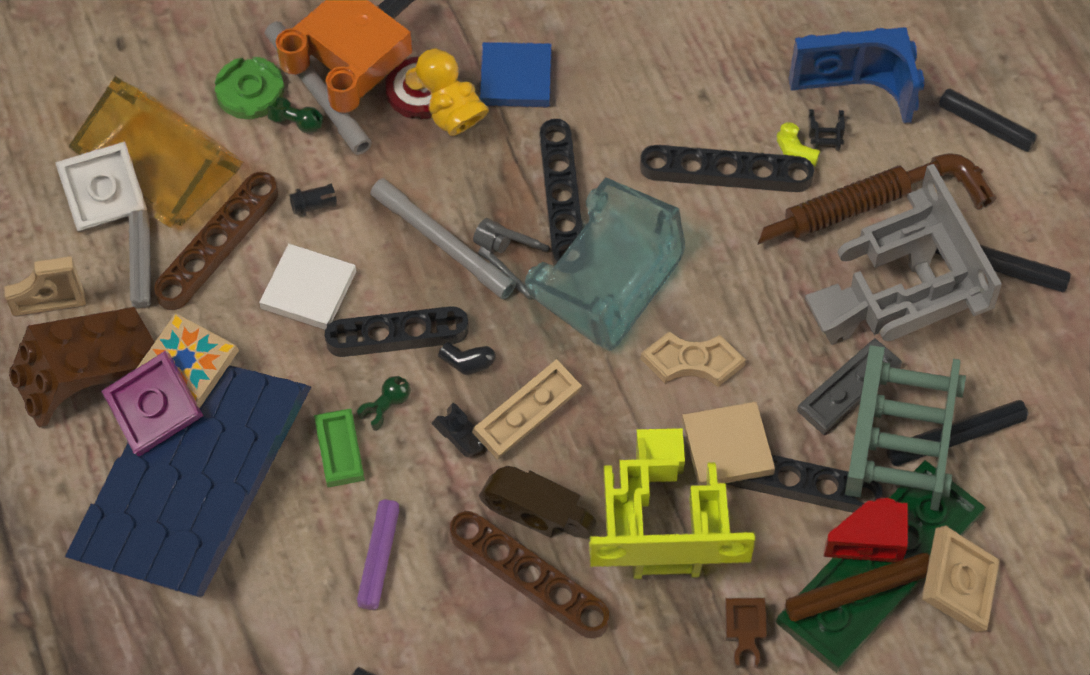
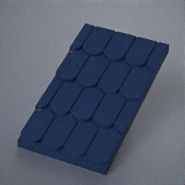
(182, 501)

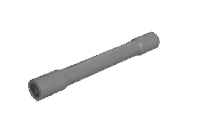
(347, 126)
(485, 272)

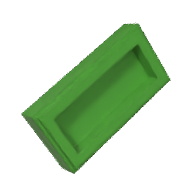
(339, 448)

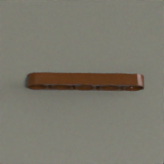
(215, 255)
(538, 590)

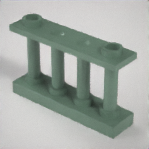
(870, 438)

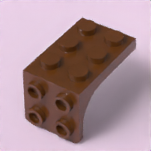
(76, 354)

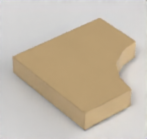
(49, 287)

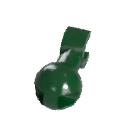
(307, 118)
(392, 394)

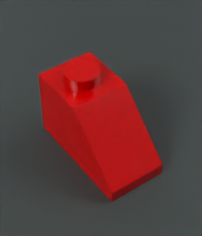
(871, 533)

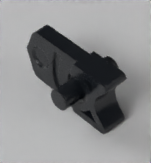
(458, 430)

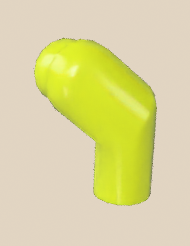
(791, 145)

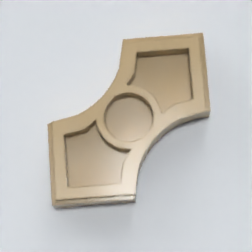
(678, 358)

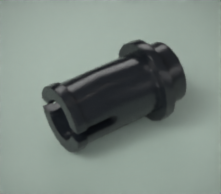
(311, 199)

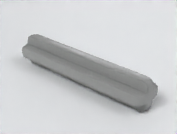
(139, 259)

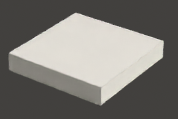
(100, 186)
(308, 286)

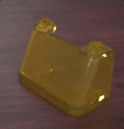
(171, 157)

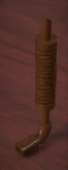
(876, 192)

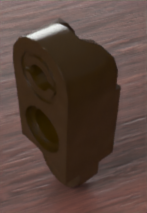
(536, 503)

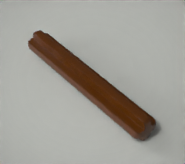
(857, 587)

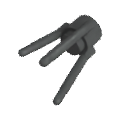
(496, 238)

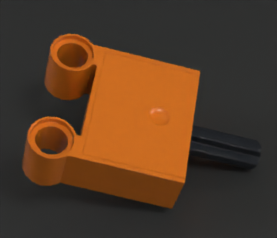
(352, 40)

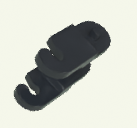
(814, 130)

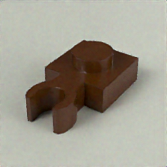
(746, 624)

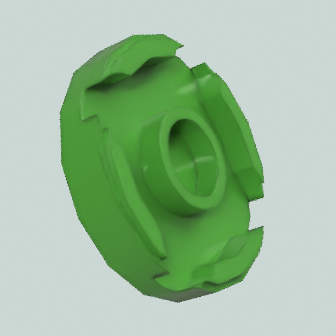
(248, 87)

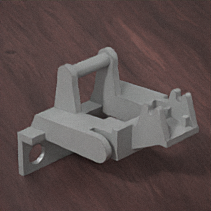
(917, 232)

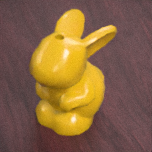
(452, 103)

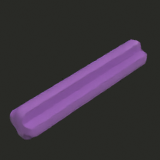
(378, 554)

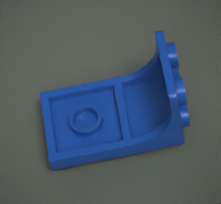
(864, 57)

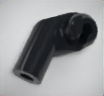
(468, 361)

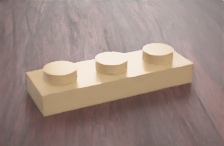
(526, 409)

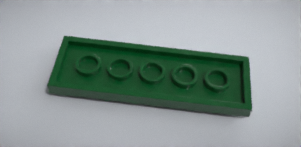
(843, 630)

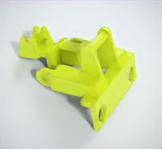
(661, 459)

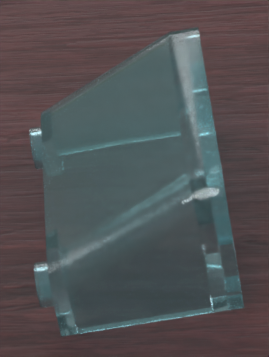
(612, 264)

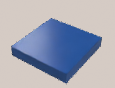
(515, 74)

